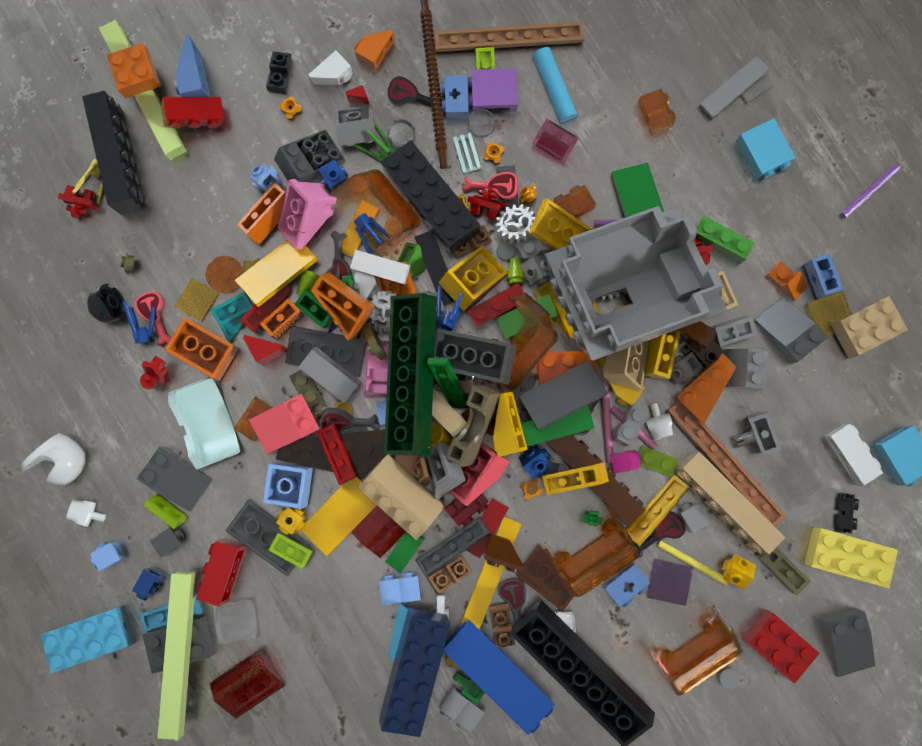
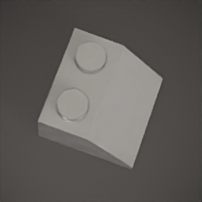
(353, 125)
(750, 368)

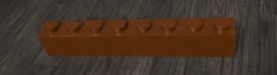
(611, 493)

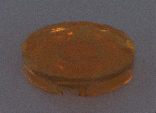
(222, 274)

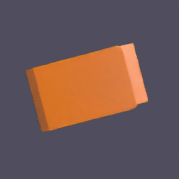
(788, 281)

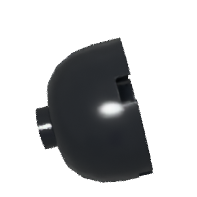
(106, 304)

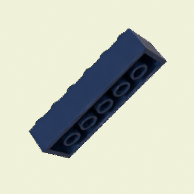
(414, 672)

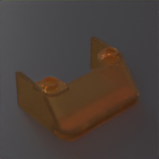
(403, 219)
(597, 559)
(699, 656)

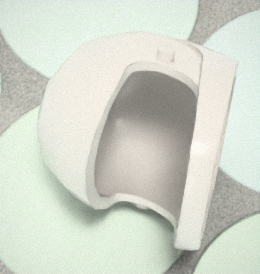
(64, 453)

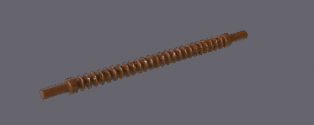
(441, 145)

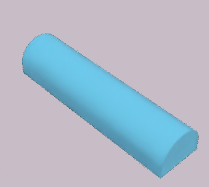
(554, 84)

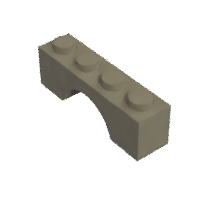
(467, 444)

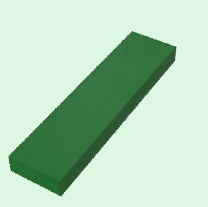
(448, 382)

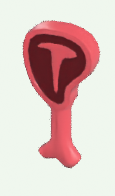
(503, 183)
(143, 306)

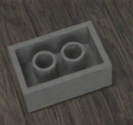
(201, 644)

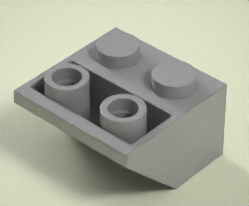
(443, 472)

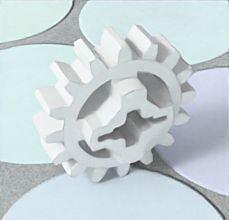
(515, 223)
(381, 313)

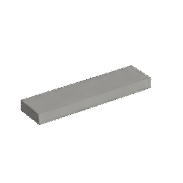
(734, 87)

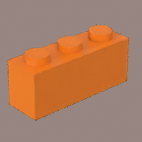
(264, 214)

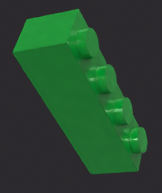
(571, 424)

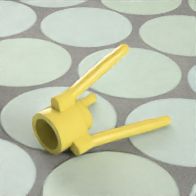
(93, 170)

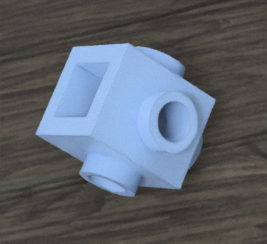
(264, 177)

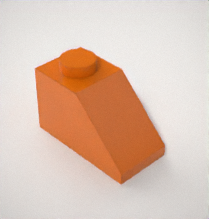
(374, 47)

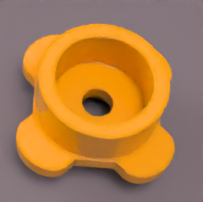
(284, 106)
(498, 151)
(528, 194)
(536, 490)

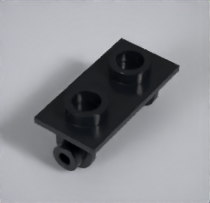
(848, 505)

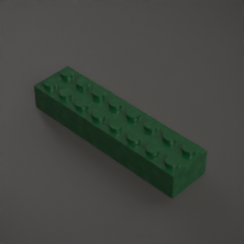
(409, 376)

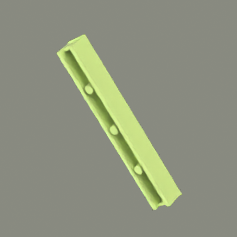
(148, 101)
(177, 655)

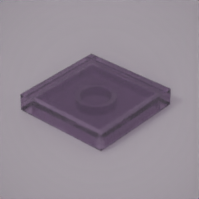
(669, 582)

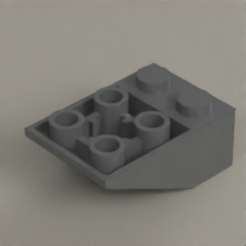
(305, 156)

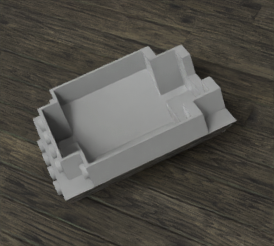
(656, 264)

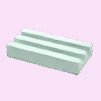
(462, 138)

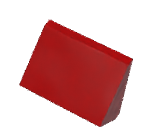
(264, 351)

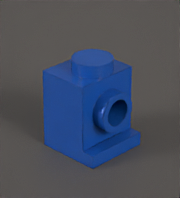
(147, 584)

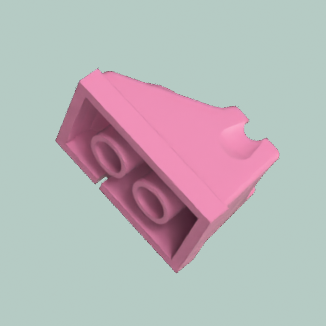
(304, 211)
(376, 374)

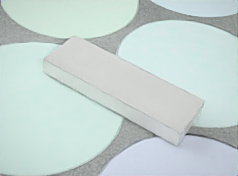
(380, 267)

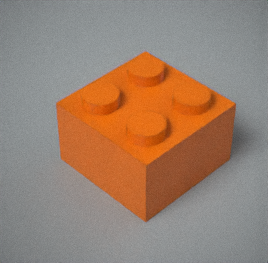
(133, 70)

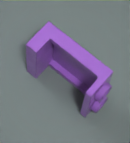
(493, 89)

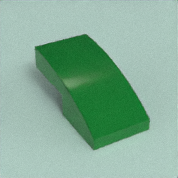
(403, 552)

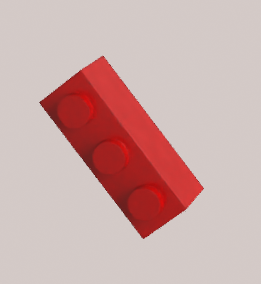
(192, 111)
(494, 307)

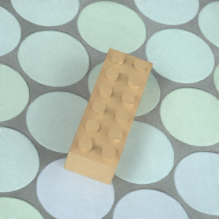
(729, 503)

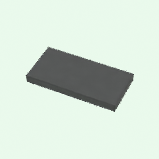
(343, 351)
(563, 395)
(257, 531)

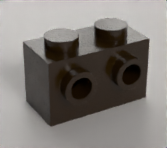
(704, 356)

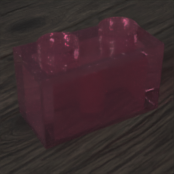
(555, 140)

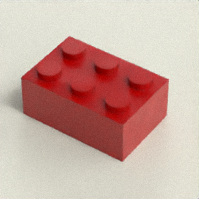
(220, 572)
(780, 646)

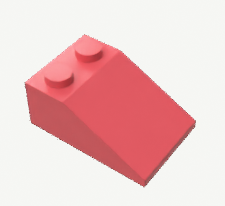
(284, 423)
(480, 475)

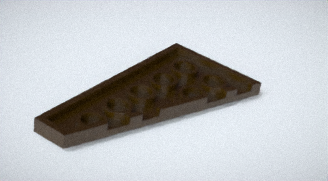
(364, 450)

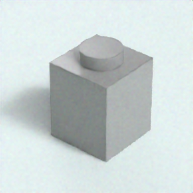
(693, 517)

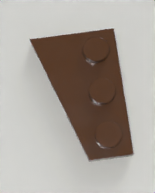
(544, 579)

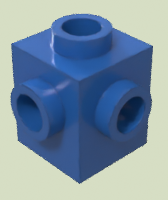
(332, 175)
(536, 461)

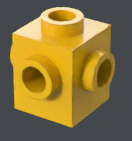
(297, 517)
(738, 571)

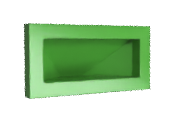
(413, 256)

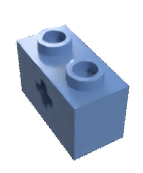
(457, 86)
(823, 276)
(616, 586)

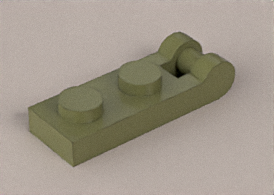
(374, 344)
(310, 393)
(785, 571)

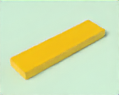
(657, 509)

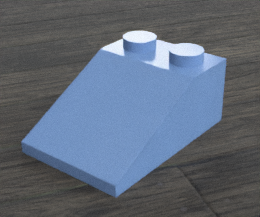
(190, 72)

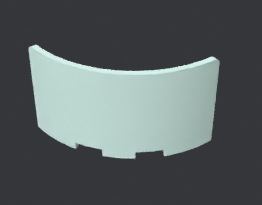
(206, 422)

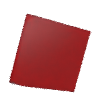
(357, 95)

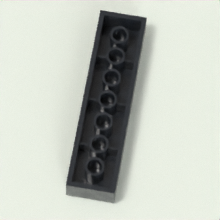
(583, 674)

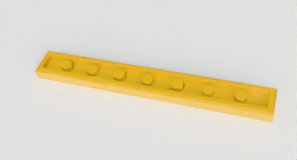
(487, 582)

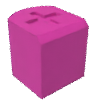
(625, 461)

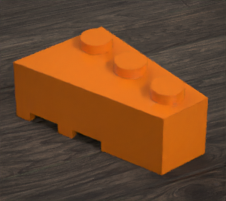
(343, 303)
(705, 389)

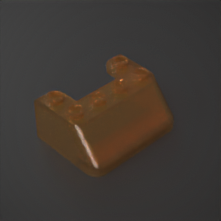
(532, 339)

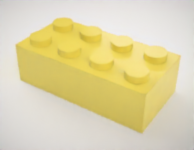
(851, 557)

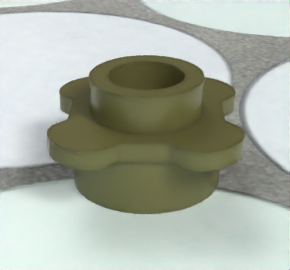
(127, 262)

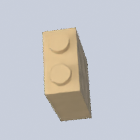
(447, 416)

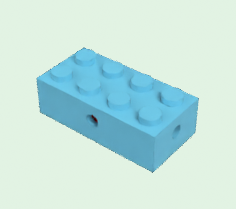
(87, 639)

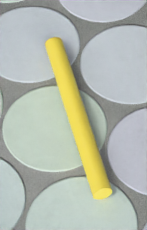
(692, 562)

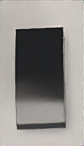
(279, 72)

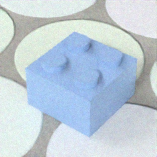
(287, 485)

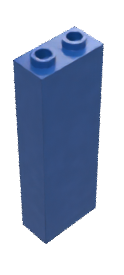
(498, 677)

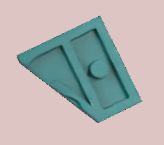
(230, 313)

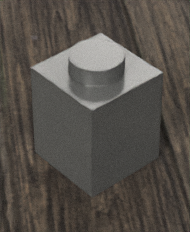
(168, 541)

